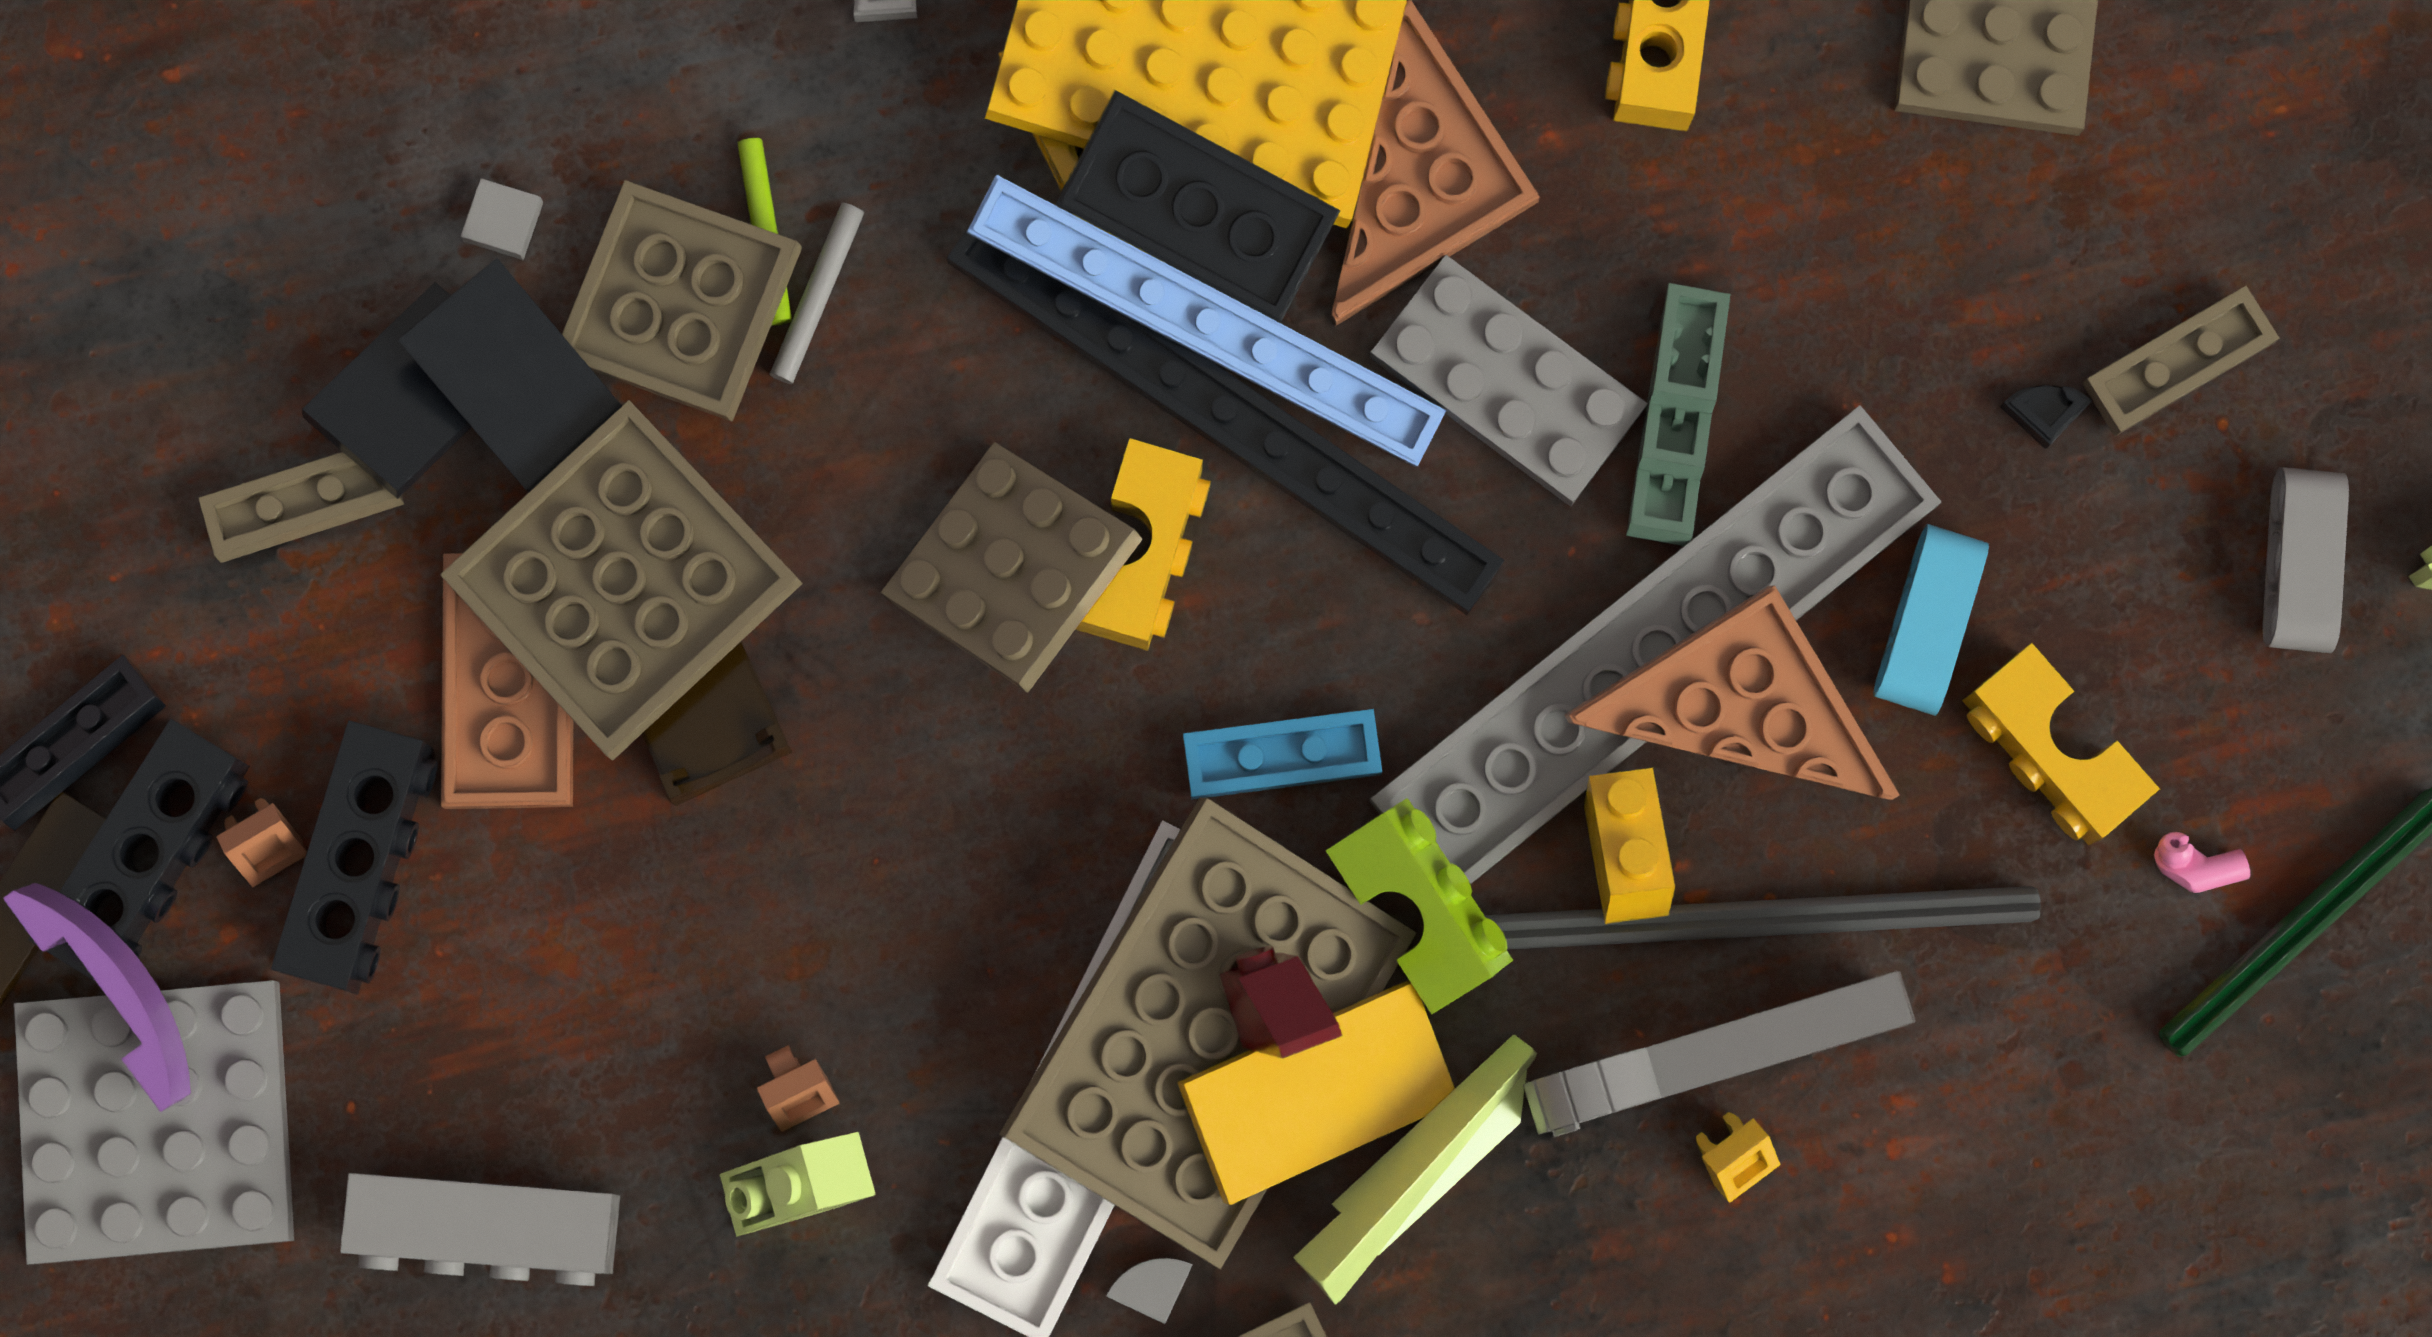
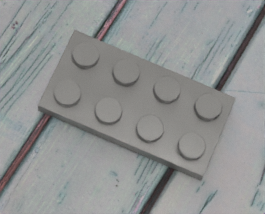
(1508, 380)

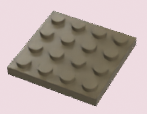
(621, 580)

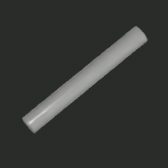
(816, 293)

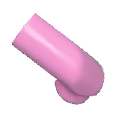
(2195, 870)

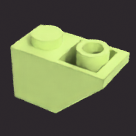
(797, 1183)

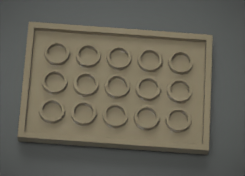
(1158, 1013)

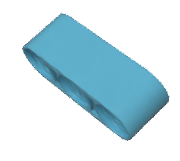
(1931, 619)

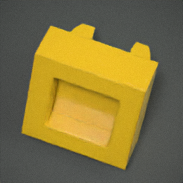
(1738, 1159)

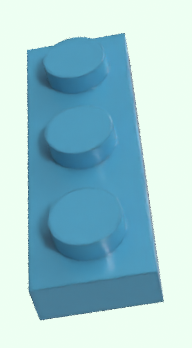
(1282, 754)

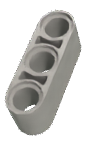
(2305, 560)

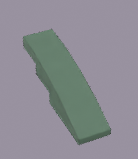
(1678, 414)

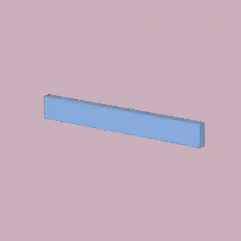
(1205, 321)

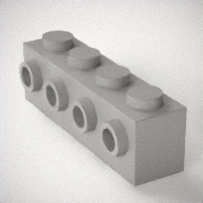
(480, 1225)

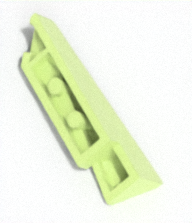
(1419, 1170)

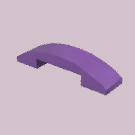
(161, 1058)

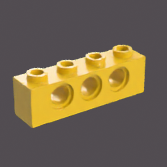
(1653, 94)

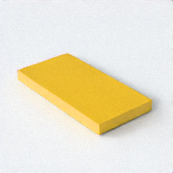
(1283, 1116)

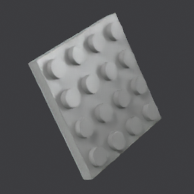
(129, 1180)

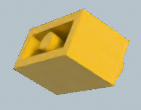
(1629, 845)

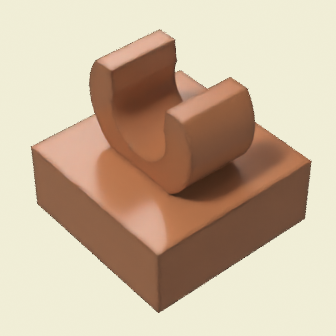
(261, 843)
(796, 1091)

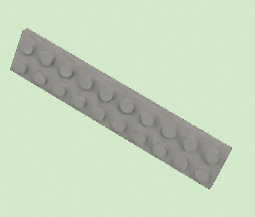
(1795, 531)

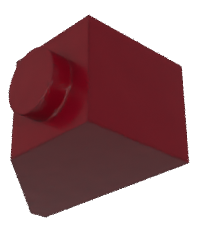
(1277, 1004)

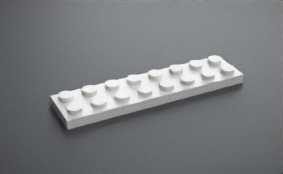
(1027, 1221)

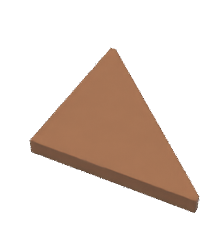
(1430, 175)
(1745, 696)

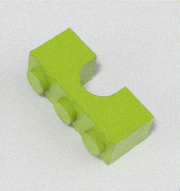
(1457, 941)

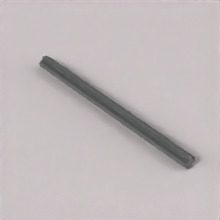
(1775, 917)

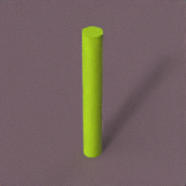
(760, 203)

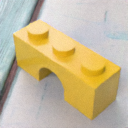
(1160, 492)
(2017, 710)

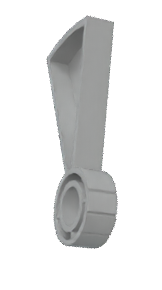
(1718, 1053)

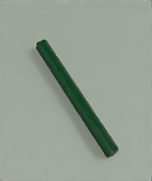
(2299, 927)

